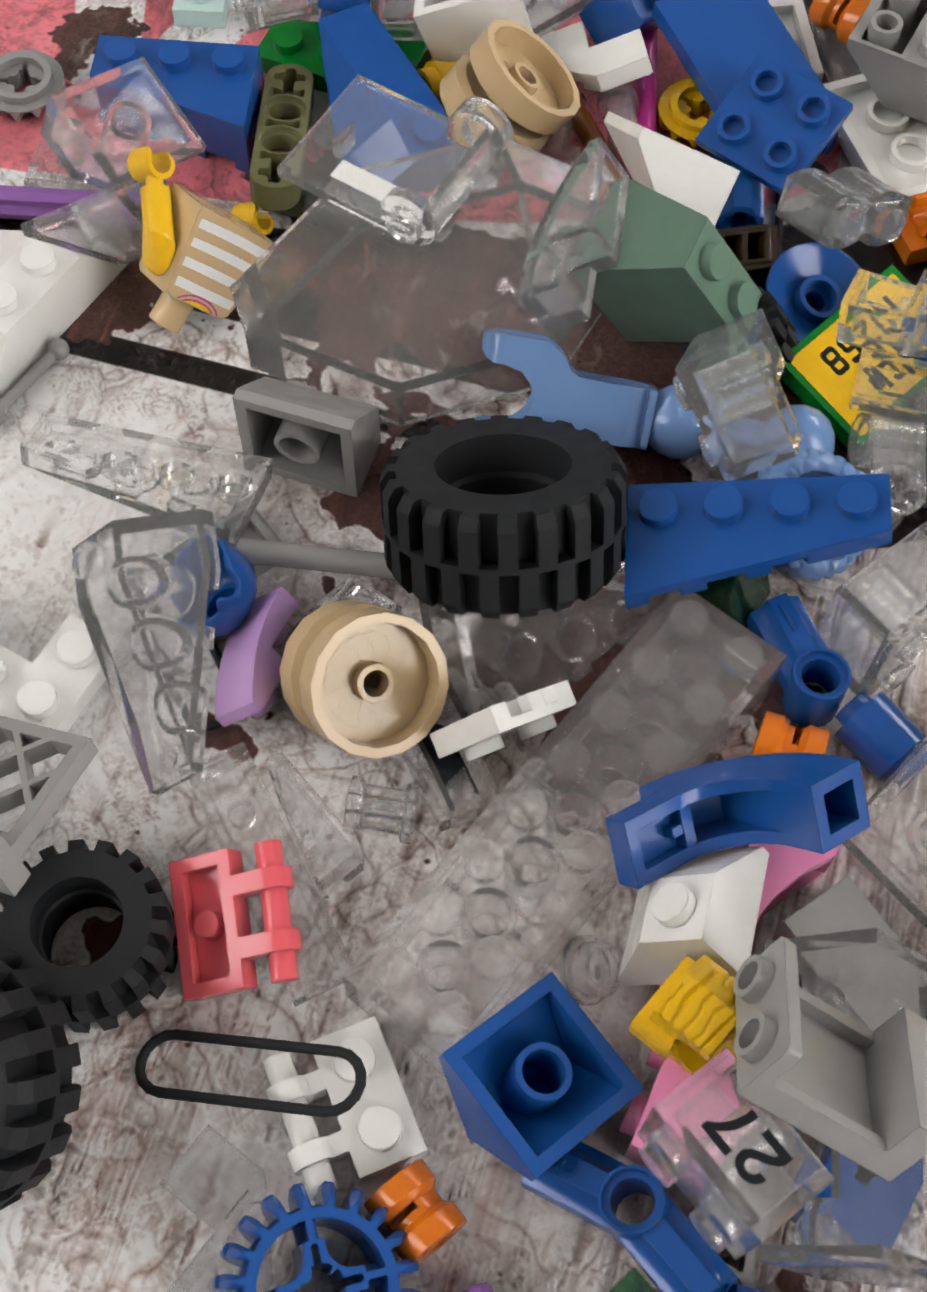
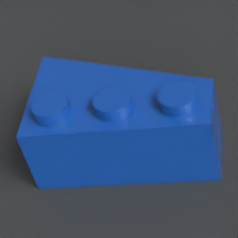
(211, 83)

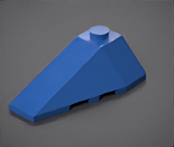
(360, 44)

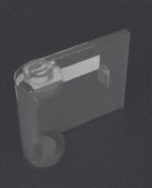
(397, 158)

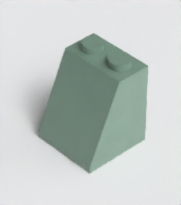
(671, 274)

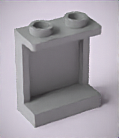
(827, 1071)

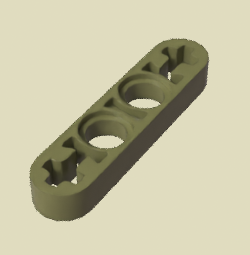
(280, 134)

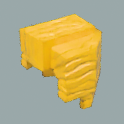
(690, 1014)

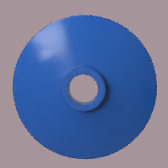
(812, 274)

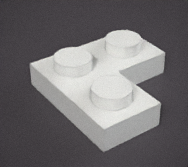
(54, 685)

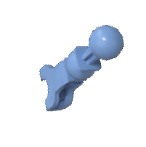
(615, 407)

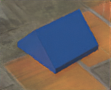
(536, 1079)

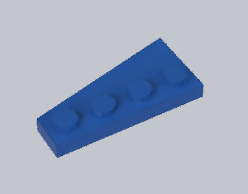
(721, 529)

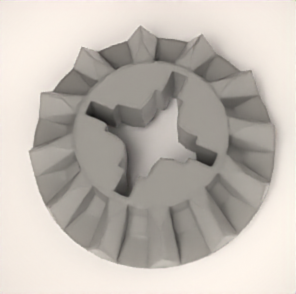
(44, 74)

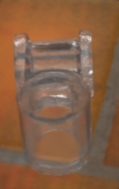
(895, 448)

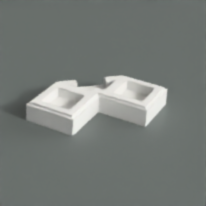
(604, 64)

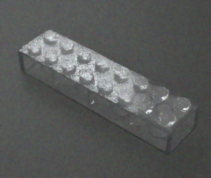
(542, 848)

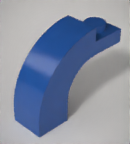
(735, 802)

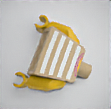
(191, 244)

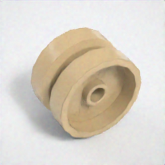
(520, 77)
(364, 678)

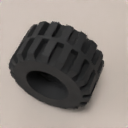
(86, 880)

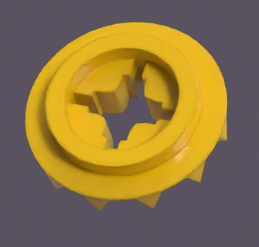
(676, 107)

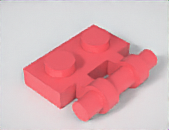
(214, 921)

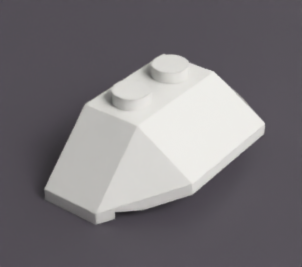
(41, 298)

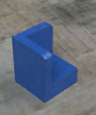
(617, 17)

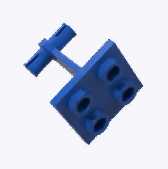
(774, 123)

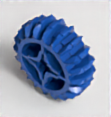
(311, 1250)

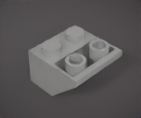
(892, 54)

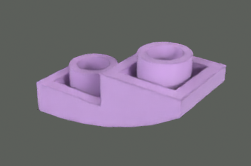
(249, 660)

